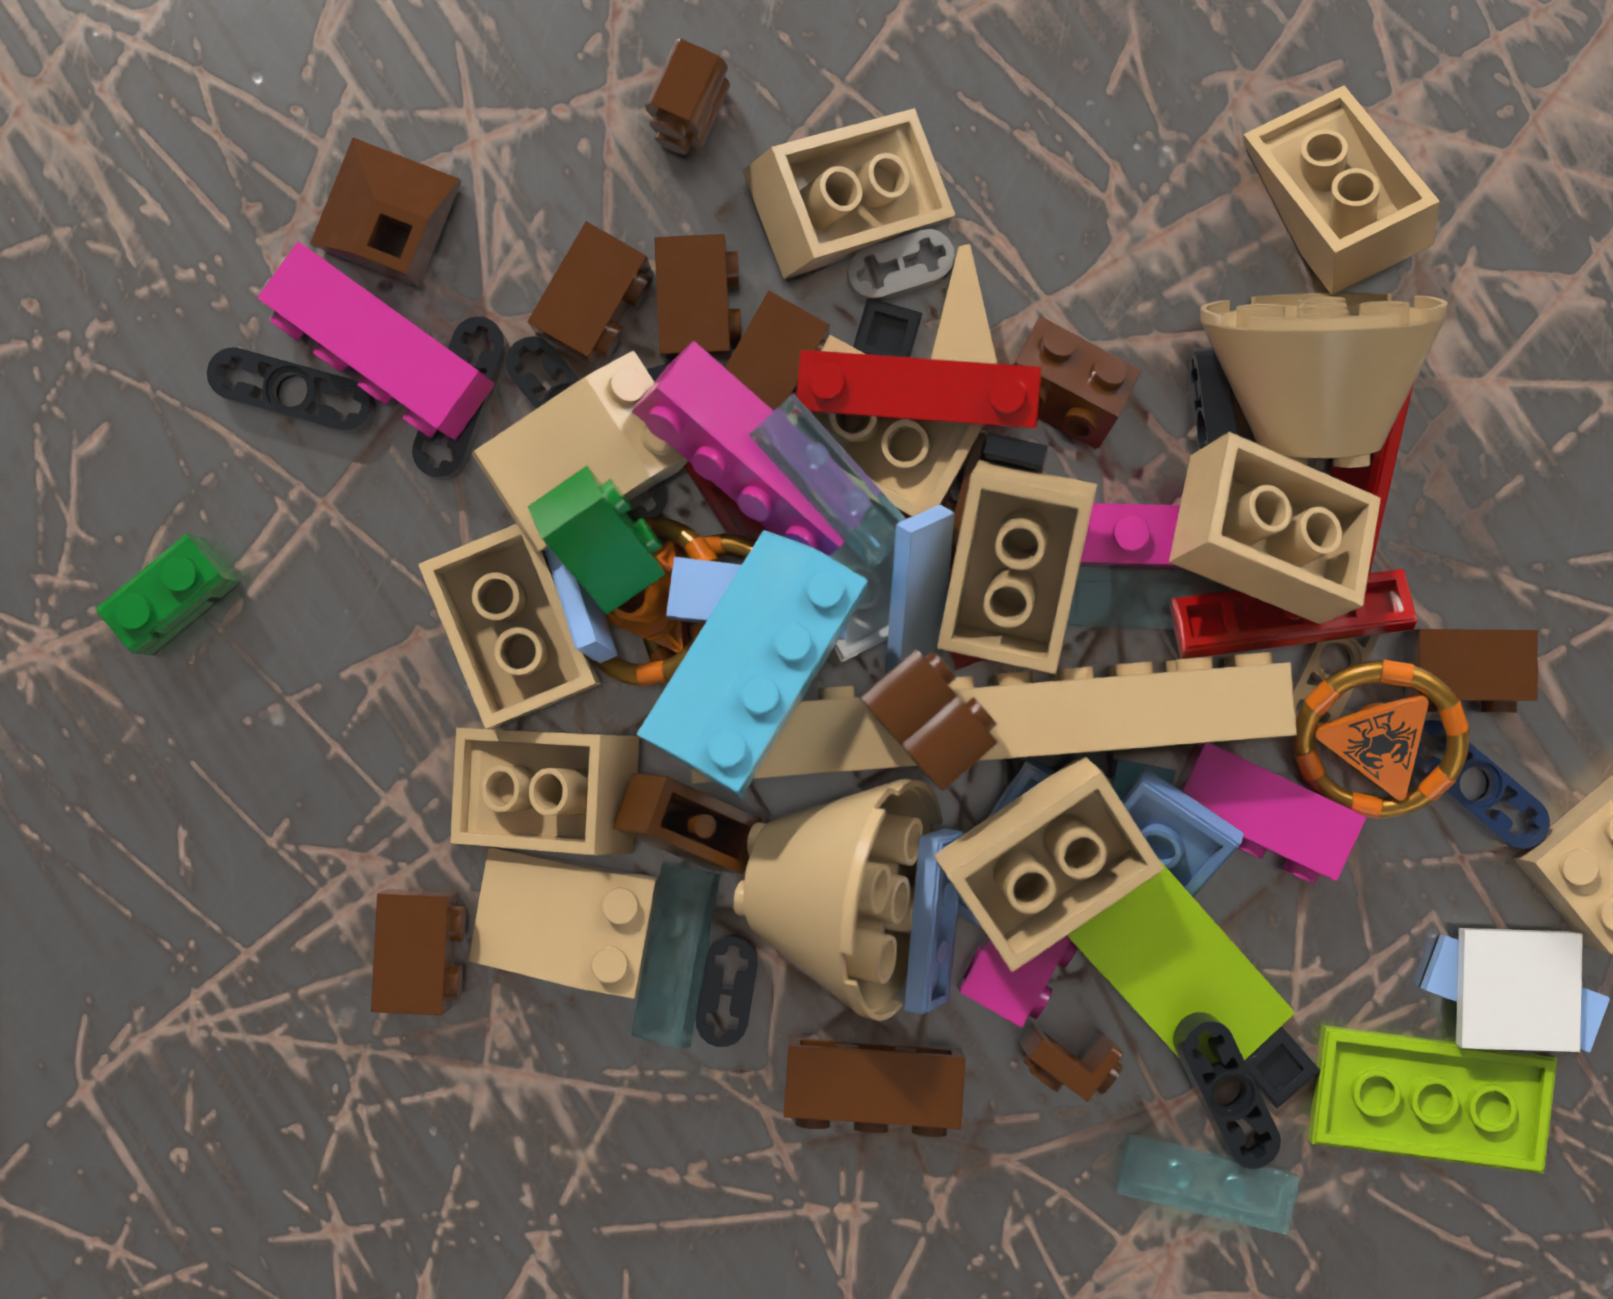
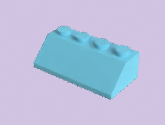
(754, 660)

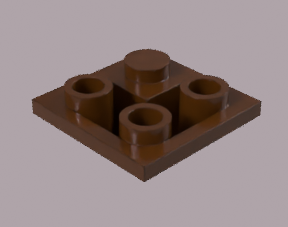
(385, 212)

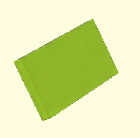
(1178, 962)
(1432, 1099)

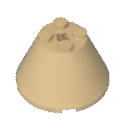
(1322, 367)
(840, 889)

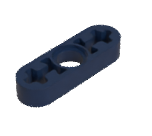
(1497, 822)

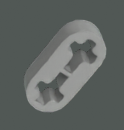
(896, 253)

